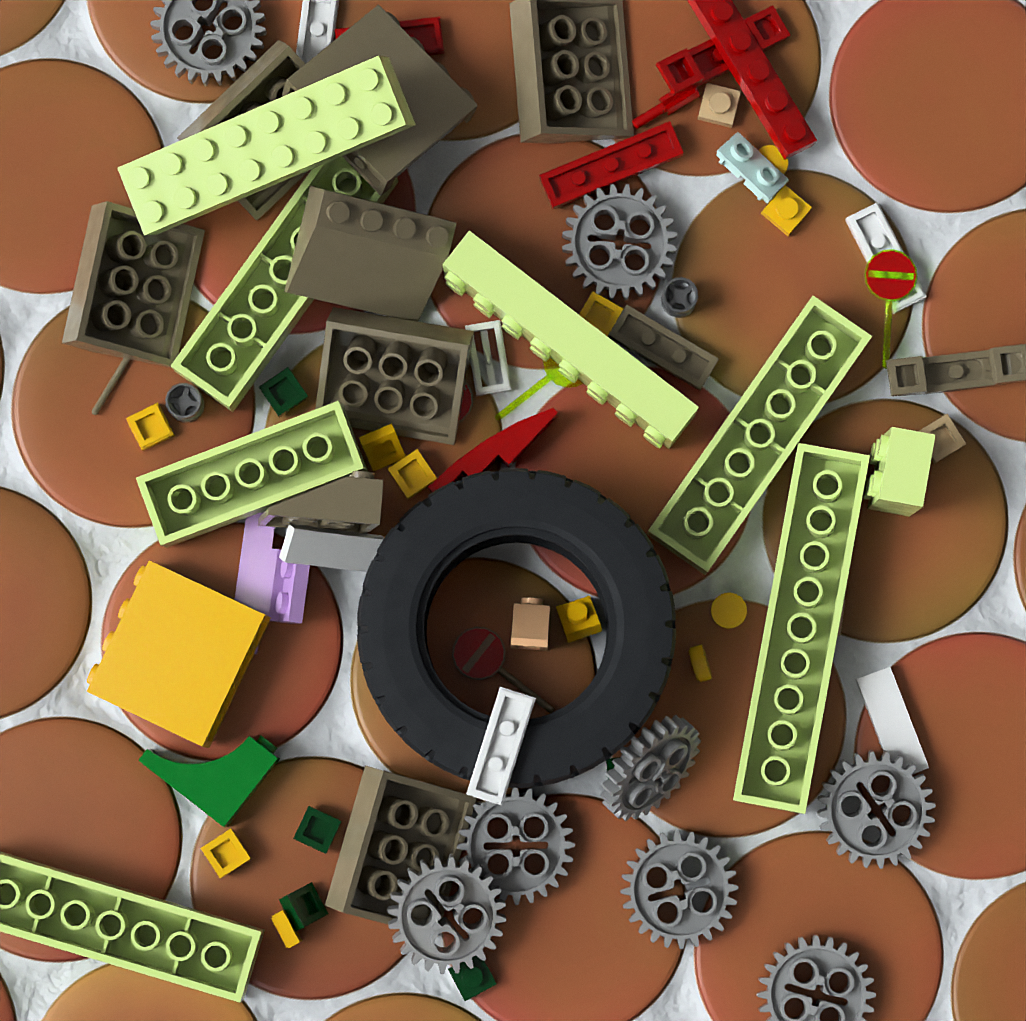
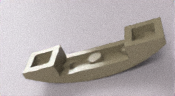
(957, 371)

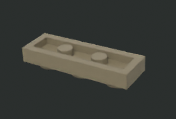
(663, 347)

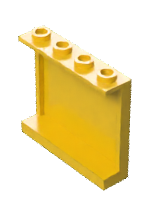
(177, 654)

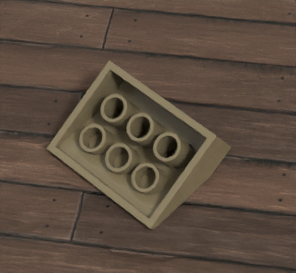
(571, 70)
(254, 88)
(368, 254)
(132, 287)
(395, 373)
(342, 505)
(392, 829)

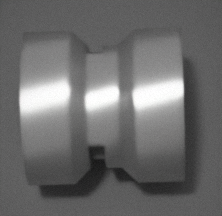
(683, 293)
(181, 398)

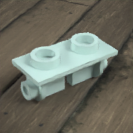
(746, 161)

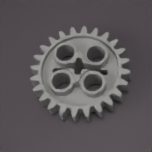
(236, 43)
(623, 210)
(650, 767)
(516, 811)
(848, 827)
(688, 921)
(421, 934)
(824, 962)

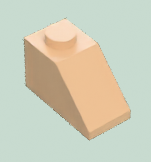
(530, 625)

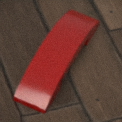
(704, 63)

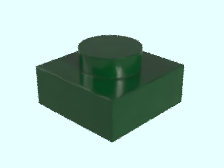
(283, 392)
(317, 829)
(303, 906)
(472, 981)

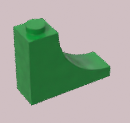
(220, 785)

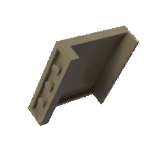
(431, 94)

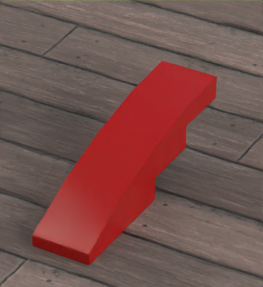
(504, 445)

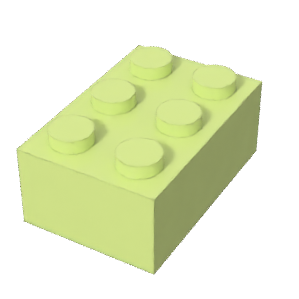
(900, 471)

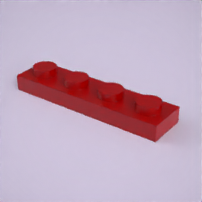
(611, 165)

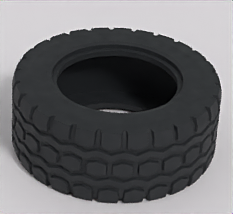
(537, 511)

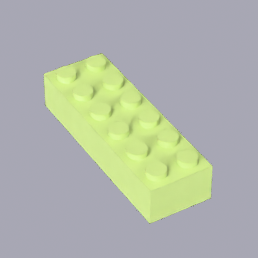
(250, 474)

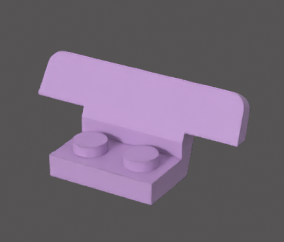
(266, 580)

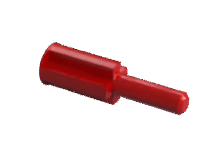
(668, 103)

